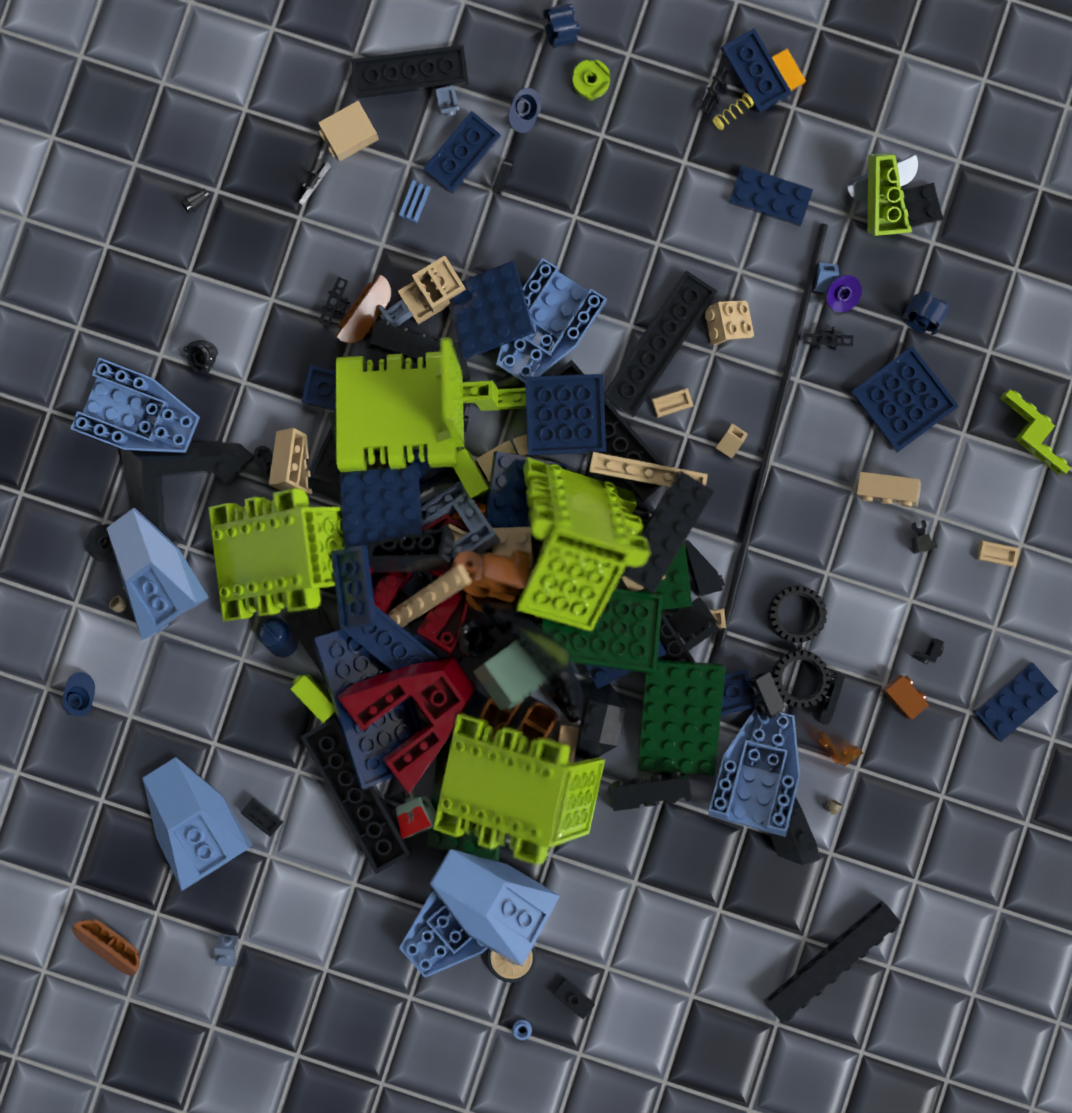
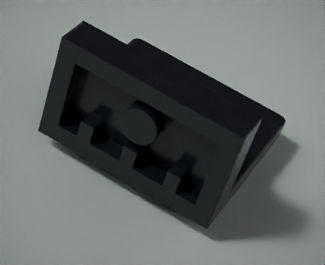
(694, 623)

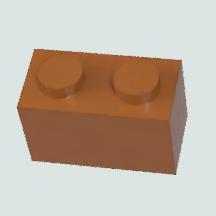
(905, 696)

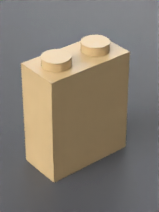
(348, 131)

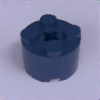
(561, 26)
(926, 313)

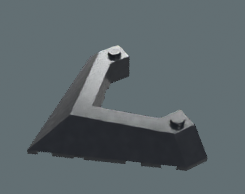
(146, 468)
(552, 656)

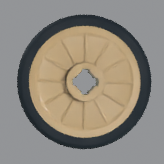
(509, 972)

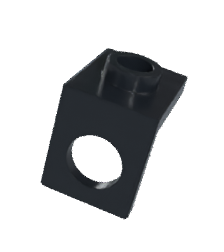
(416, 583)

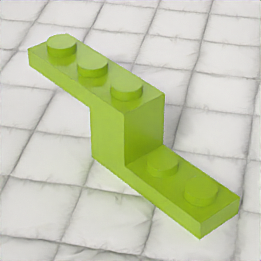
(490, 398)
(1035, 432)

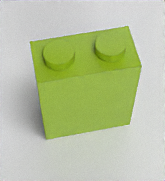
(470, 475)
(314, 696)

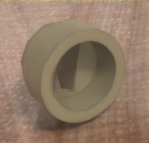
(118, 604)
(833, 806)

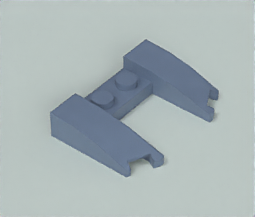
(458, 500)

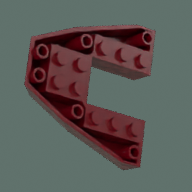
(444, 619)
(438, 690)

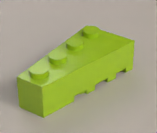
(885, 197)

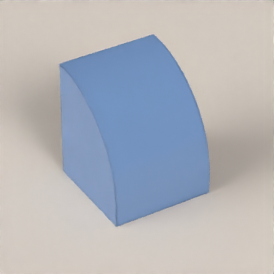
(825, 276)

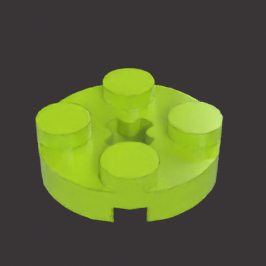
(591, 68)

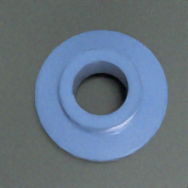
(522, 1035)

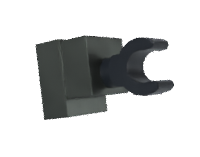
(922, 542)

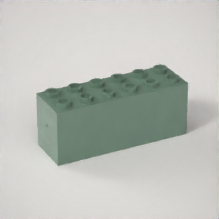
(512, 675)

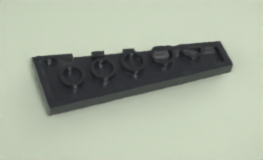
(309, 625)

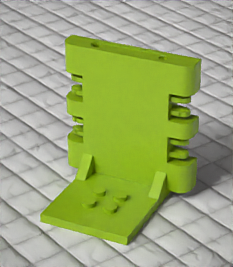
(399, 410)
(584, 546)
(273, 553)
(514, 791)

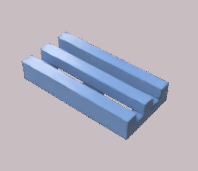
(405, 205)

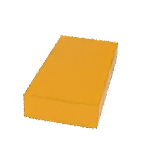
(789, 69)

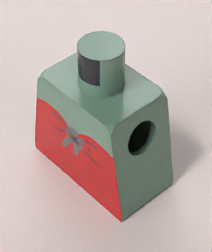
(415, 815)

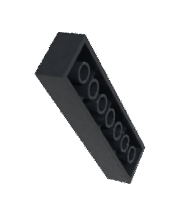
(622, 440)
(362, 808)

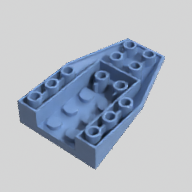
(560, 318)
(134, 412)
(152, 573)
(759, 775)
(192, 822)
(494, 903)
(438, 939)

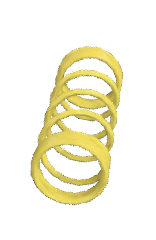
(719, 124)

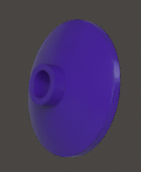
(848, 298)

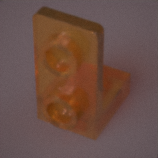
(849, 753)

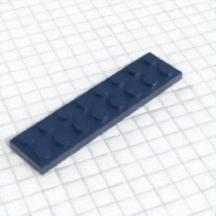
(399, 649)

